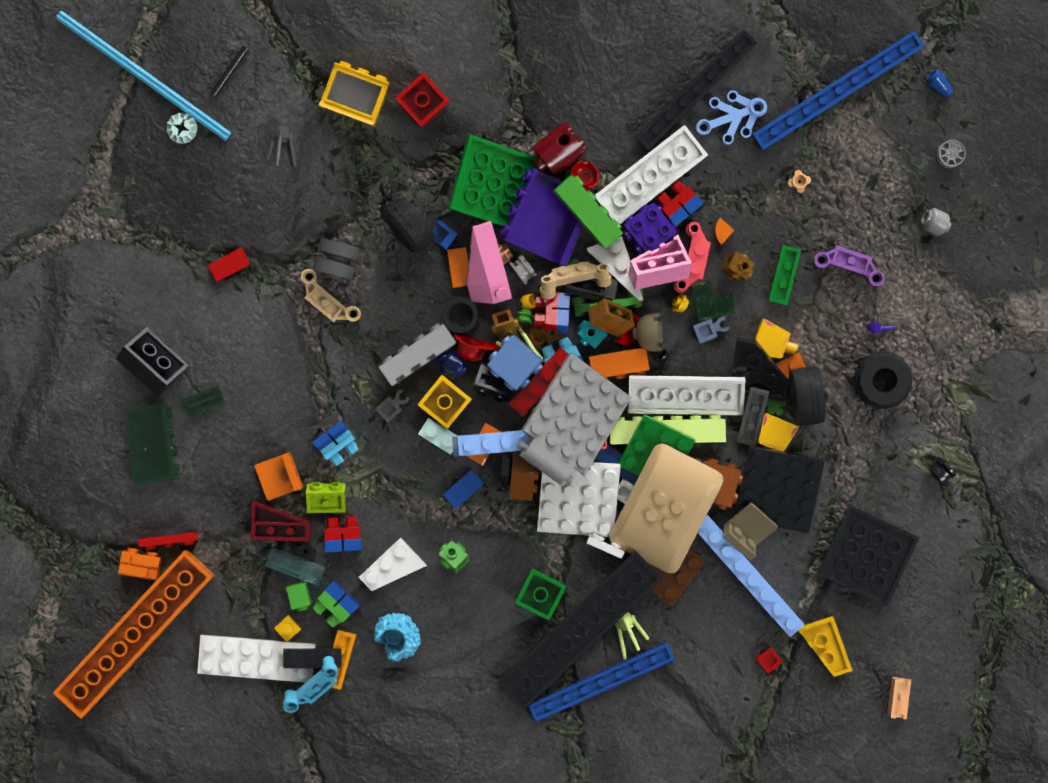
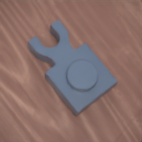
(707, 330)

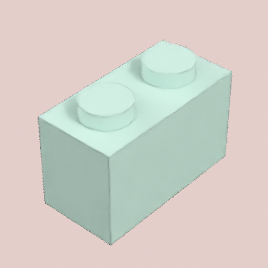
(438, 435)

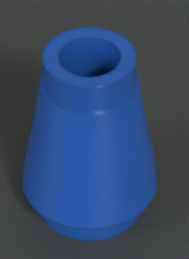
(939, 83)

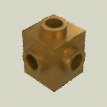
(737, 267)
(504, 325)

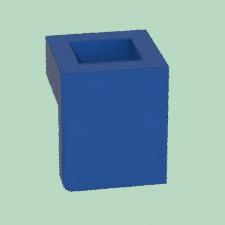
(444, 235)

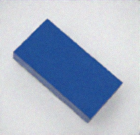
(463, 489)

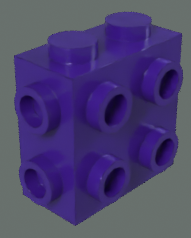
(648, 229)

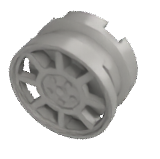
(950, 154)
(523, 269)

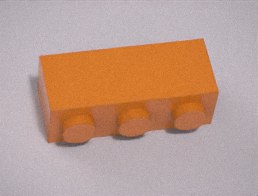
(621, 363)

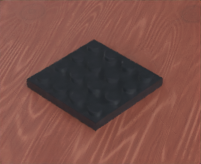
(781, 486)
(868, 555)

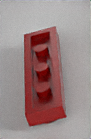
(539, 383)

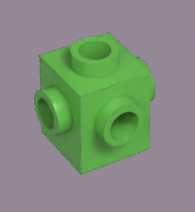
(453, 556)

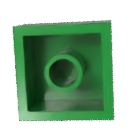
(540, 593)

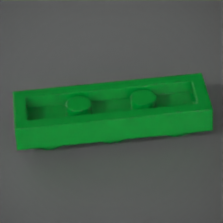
(784, 275)

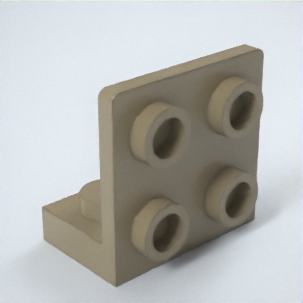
(748, 530)

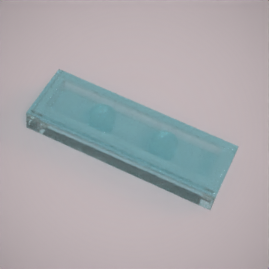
(295, 566)

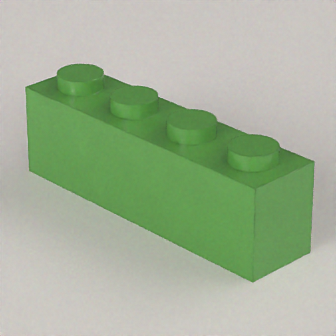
(587, 211)

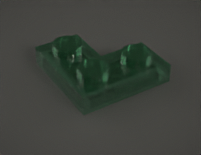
(708, 306)

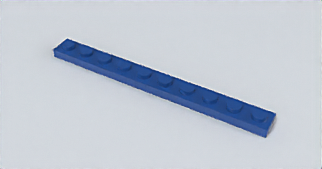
(838, 90)

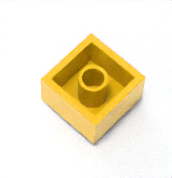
(444, 401)

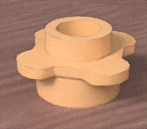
(799, 176)

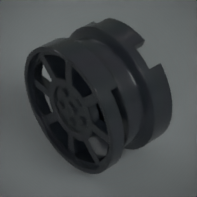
(941, 474)

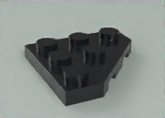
(759, 369)

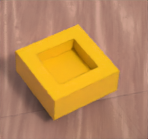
(287, 628)

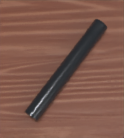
(229, 71)

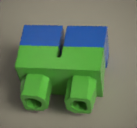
(341, 610)

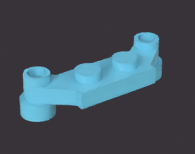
(312, 688)

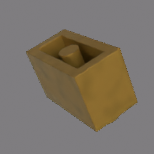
(611, 317)

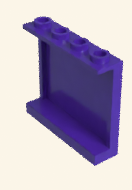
(541, 220)

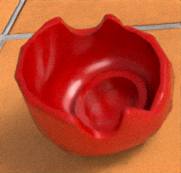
(587, 173)

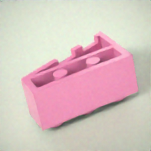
(661, 265)

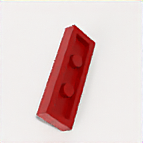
(168, 540)

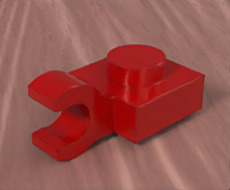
(627, 338)

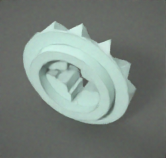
(185, 136)

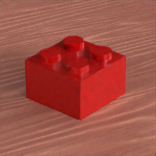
(422, 100)

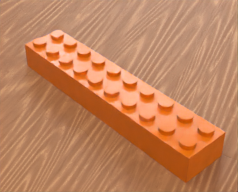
(133, 634)

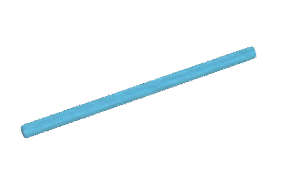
(143, 75)

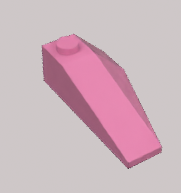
(486, 274)

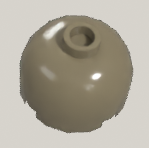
(649, 332)

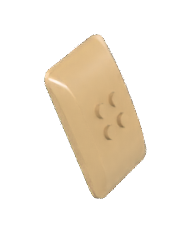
(666, 507)

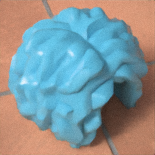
(398, 635)

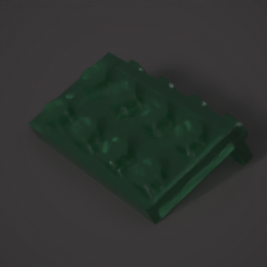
(152, 443)

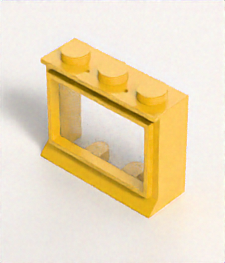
(355, 93)

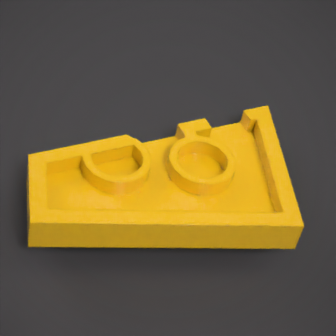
(828, 645)

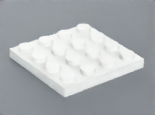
(584, 505)

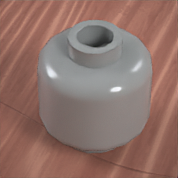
(936, 222)

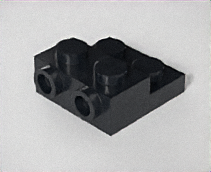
(489, 384)

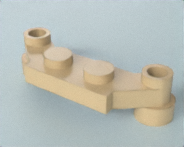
(572, 274)
(325, 302)

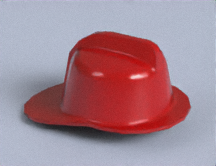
(472, 348)

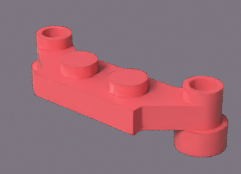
(698, 256)

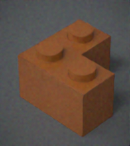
(522, 478)

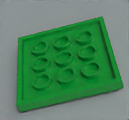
(488, 180)

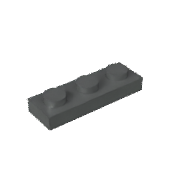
(753, 416)

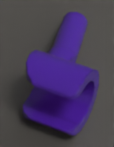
(875, 327)

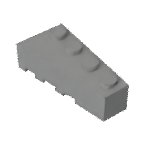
(418, 354)

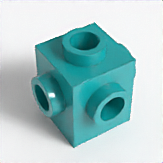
(593, 340)

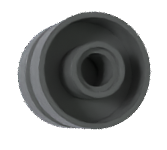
(337, 254)

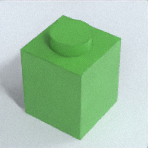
(299, 596)

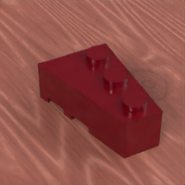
(277, 525)

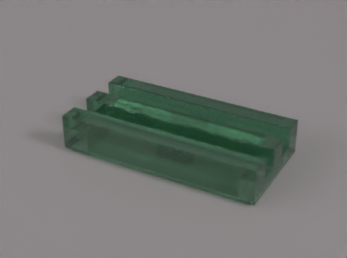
(188, 406)

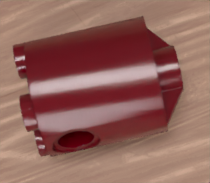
(553, 153)

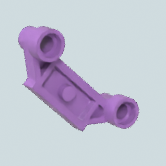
(851, 261)

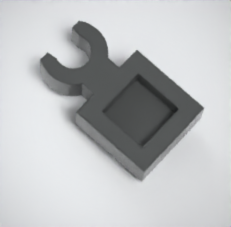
(390, 408)

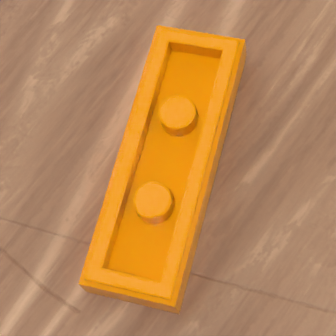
(345, 641)

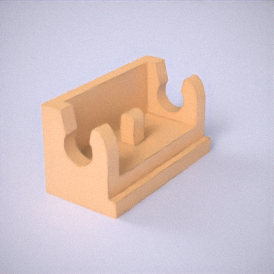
(899, 697)

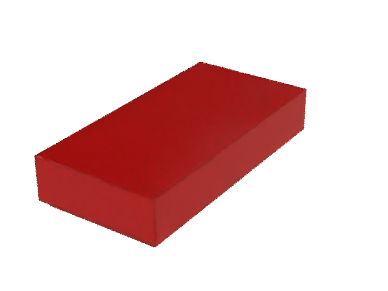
(229, 264)

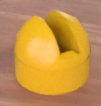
(528, 301)

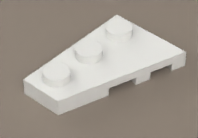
(392, 565)

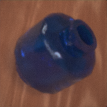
(452, 365)

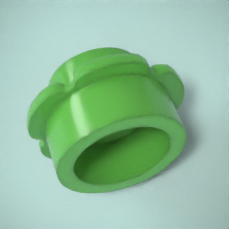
(525, 316)

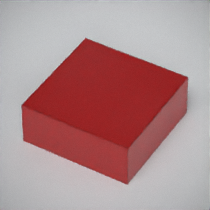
(769, 659)

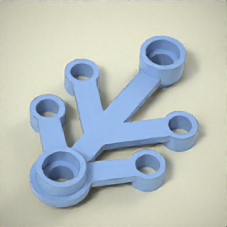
(734, 115)

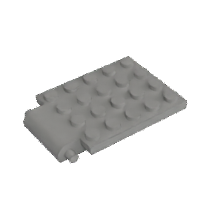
(572, 421)

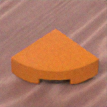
(722, 231)

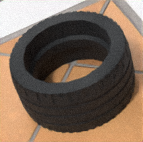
(807, 396)

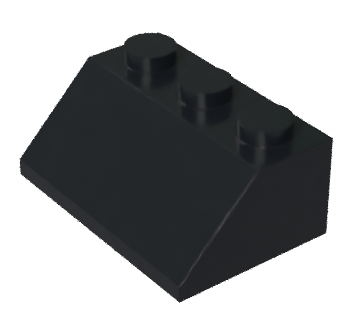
(152, 361)

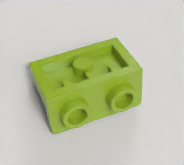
(326, 497)

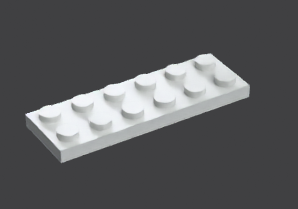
(651, 175)
(686, 395)
(249, 658)

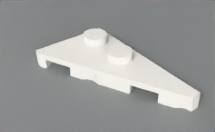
(618, 261)

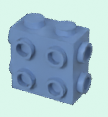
(515, 363)

